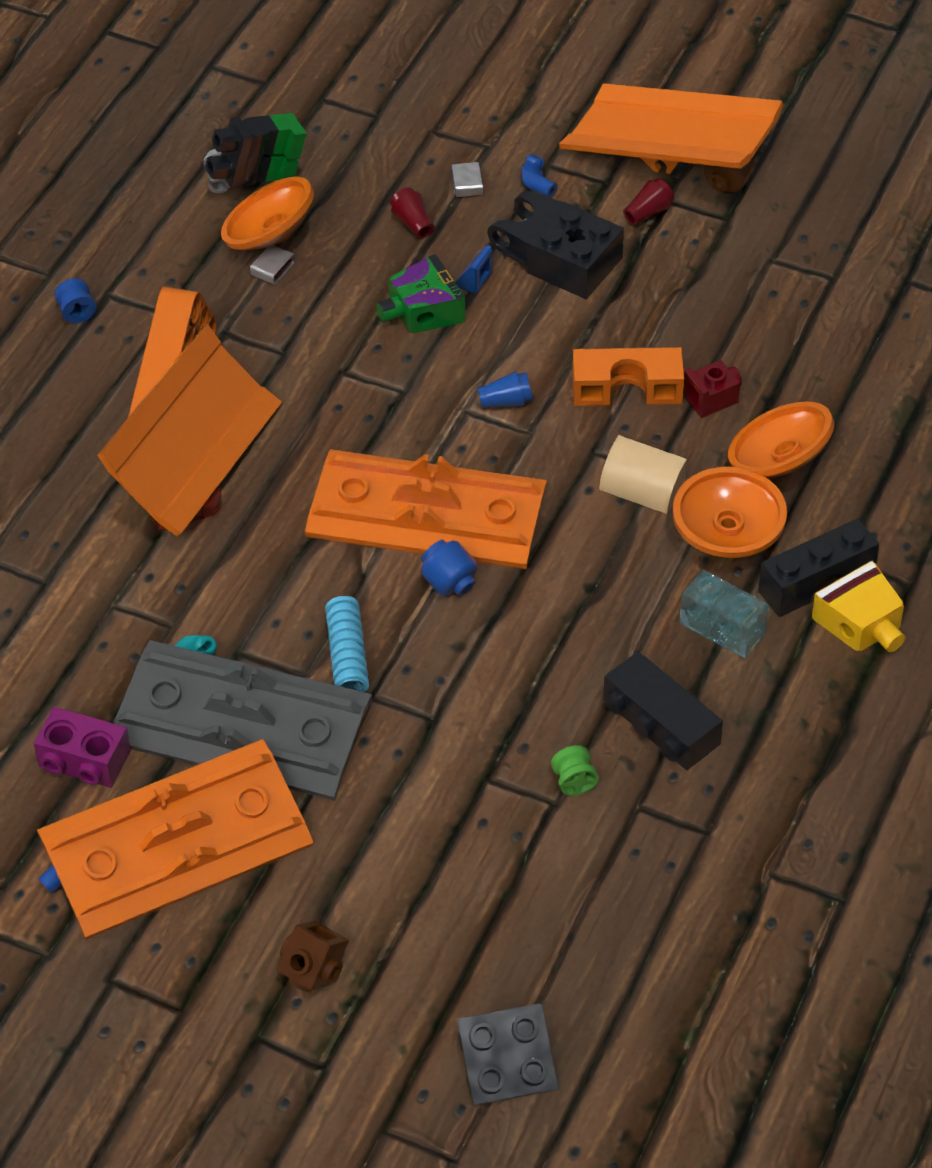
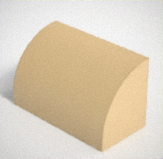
(643, 474)

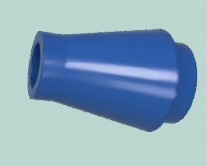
(506, 391)

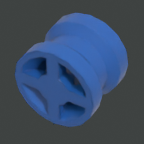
(75, 300)

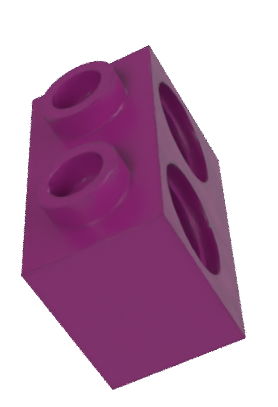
(72, 743)

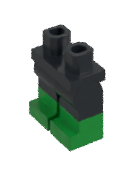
(257, 149)

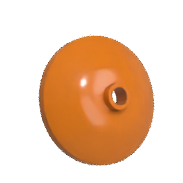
(268, 214)
(782, 439)
(729, 512)

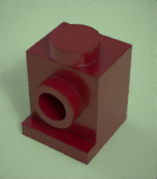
(712, 388)

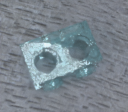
(723, 613)

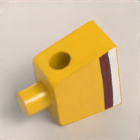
(861, 610)

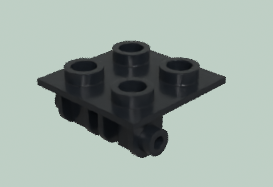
(507, 1054)

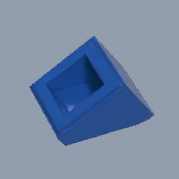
(476, 271)

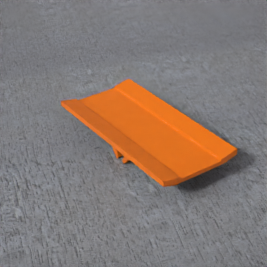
(674, 126)
(188, 432)
(419, 503)
(175, 838)

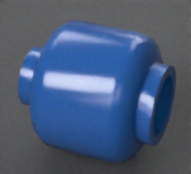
(449, 568)

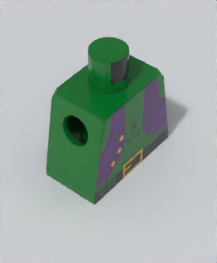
(423, 297)

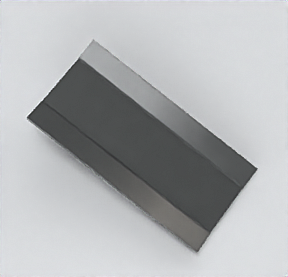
(208, 705)

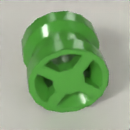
(574, 770)

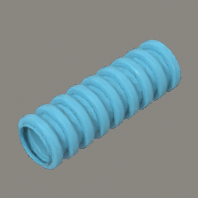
(347, 643)

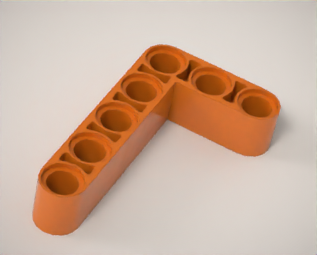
(174, 325)

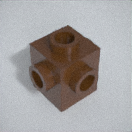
(312, 956)

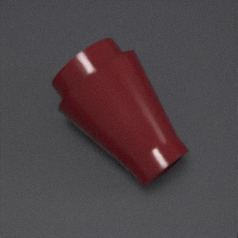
(651, 200)
(411, 210)

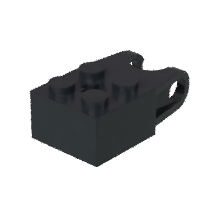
(560, 243)

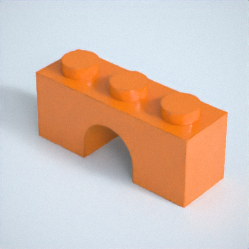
(652, 369)

